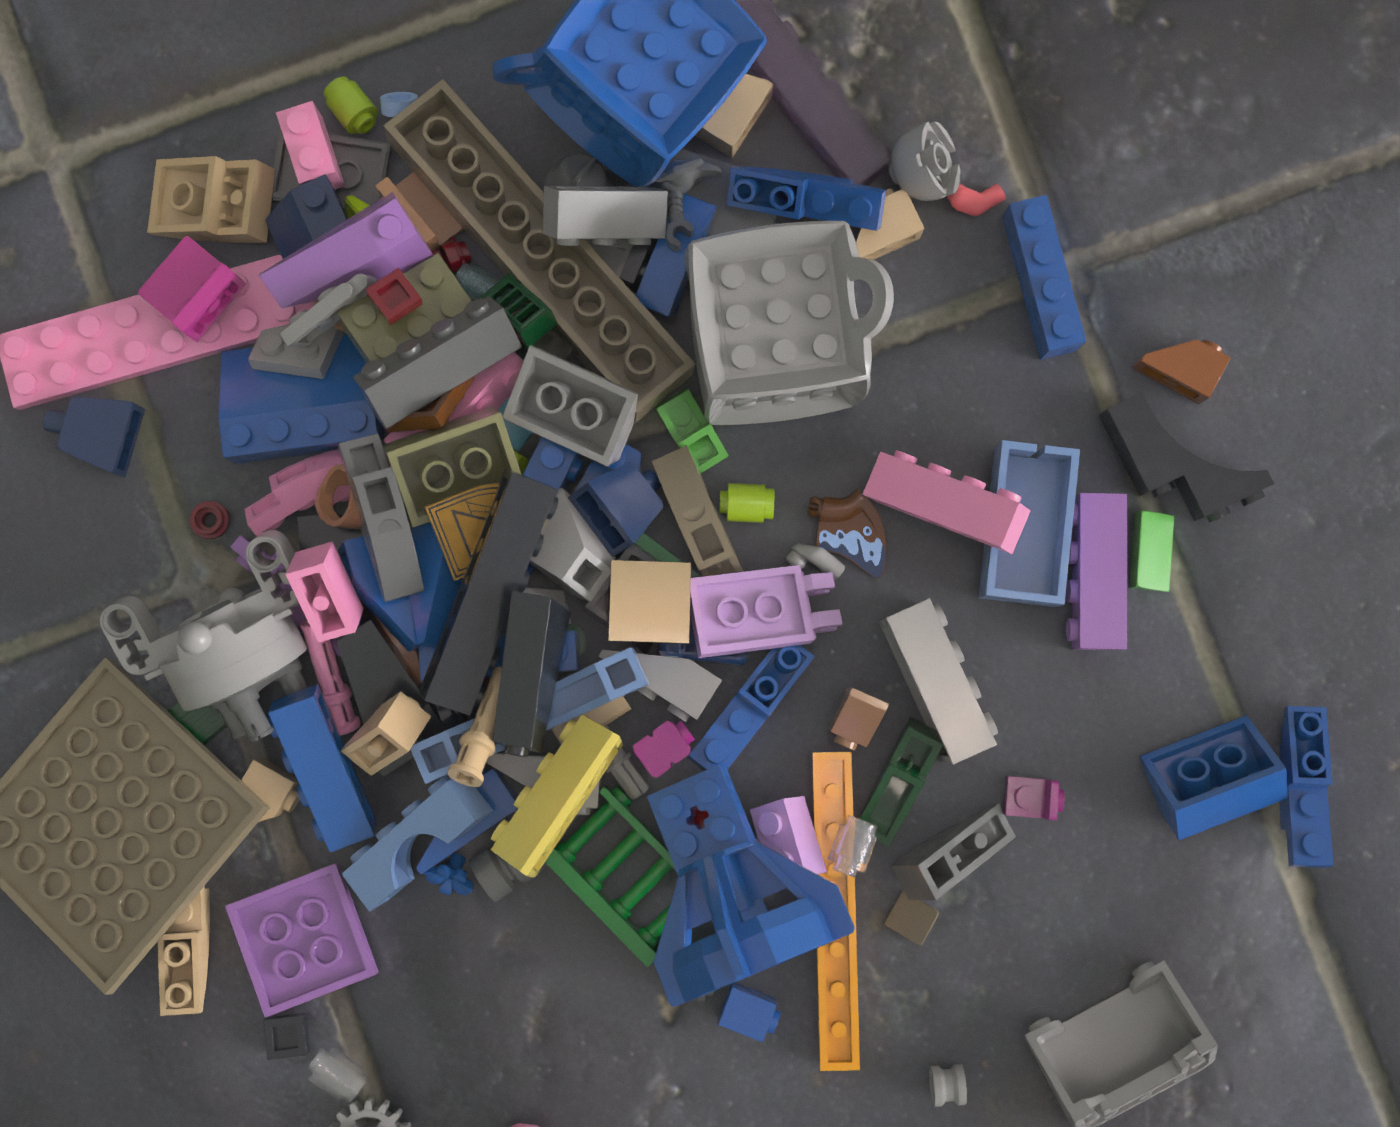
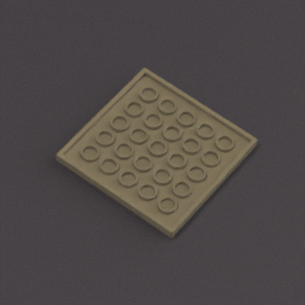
(116, 824)

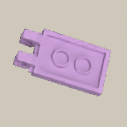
(758, 610)

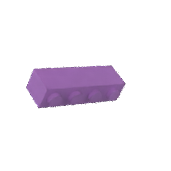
(1098, 573)

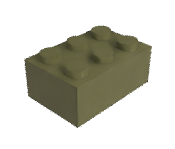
(441, 300)
(450, 460)

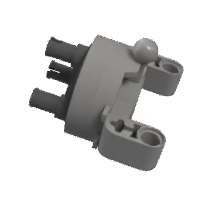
(224, 650)

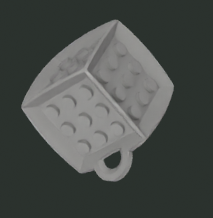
(782, 321)

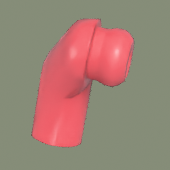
(976, 203)

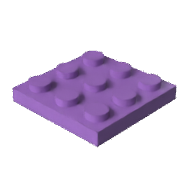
(301, 939)

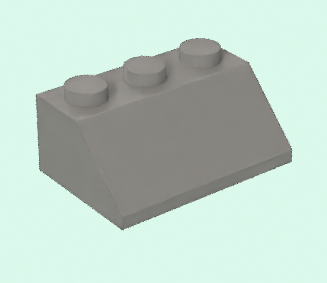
(572, 406)

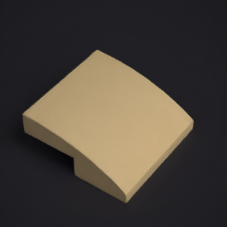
(649, 601)

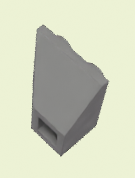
(572, 552)

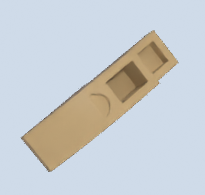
(184, 959)

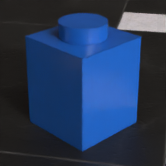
(749, 1012)

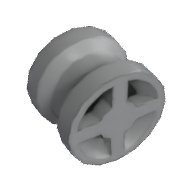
(948, 1085)

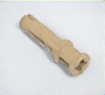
(478, 742)

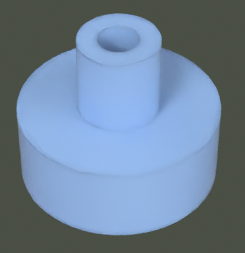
(396, 102)

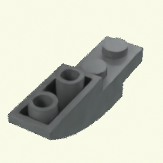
(382, 517)

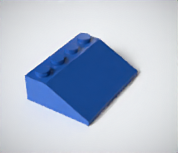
(288, 414)

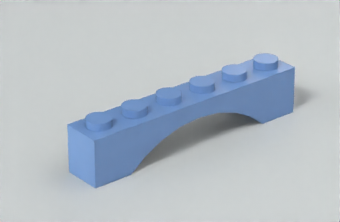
(572, 697)

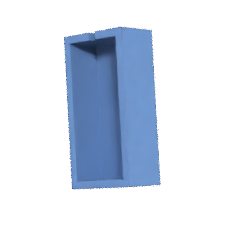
(1040, 560)

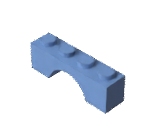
(386, 867)

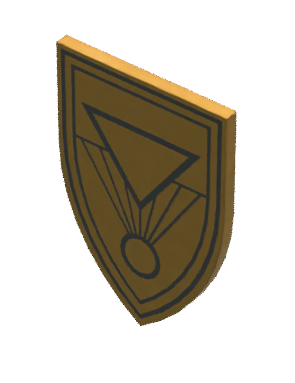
(459, 522)

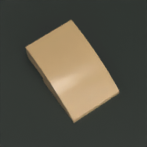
(211, 199)

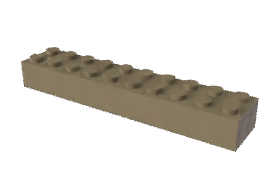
(505, 218)

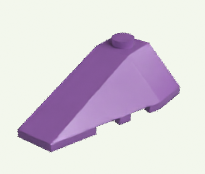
(366, 244)

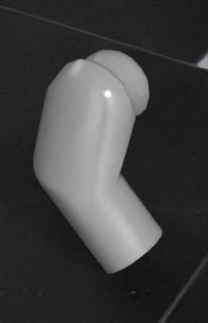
(817, 556)

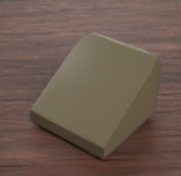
(911, 918)

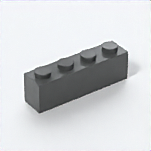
(437, 361)

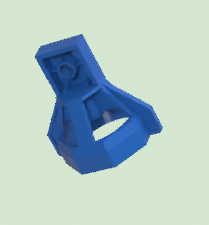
(724, 880)

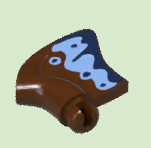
(851, 530)

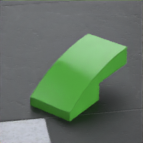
(688, 427)

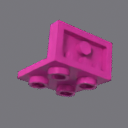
(191, 288)

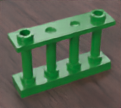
(589, 884)

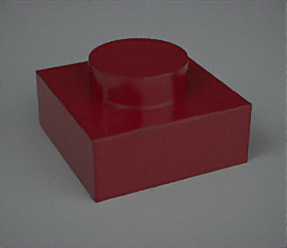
(394, 296)

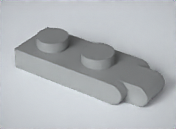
(313, 323)

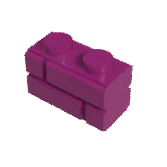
(666, 745)

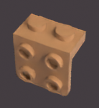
(424, 210)

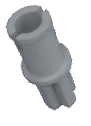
(627, 774)

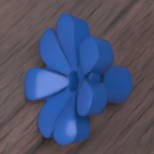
(451, 876)

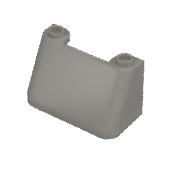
(1123, 1048)

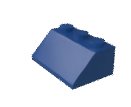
(1215, 777)

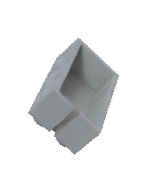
(938, 681)

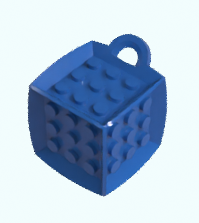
(637, 76)

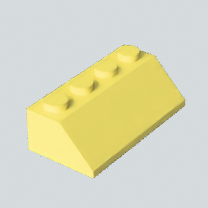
(557, 795)

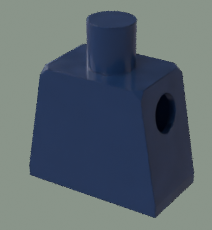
(97, 431)
(619, 505)

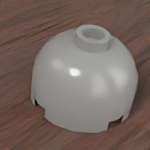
(923, 163)

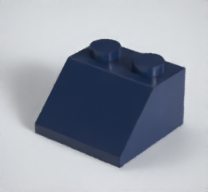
(305, 215)

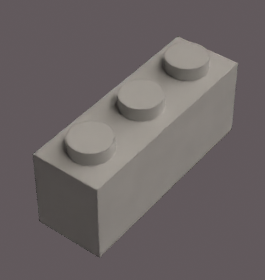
(604, 214)

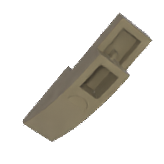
(696, 513)

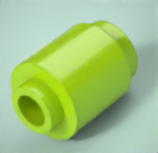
(350, 105)
(747, 502)

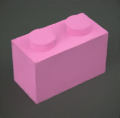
(309, 144)
(325, 592)

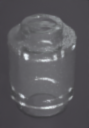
(853, 846)
(337, 1074)

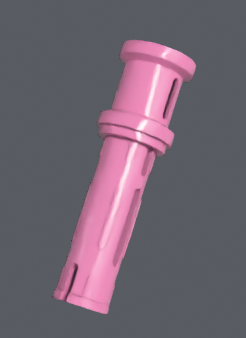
(330, 682)

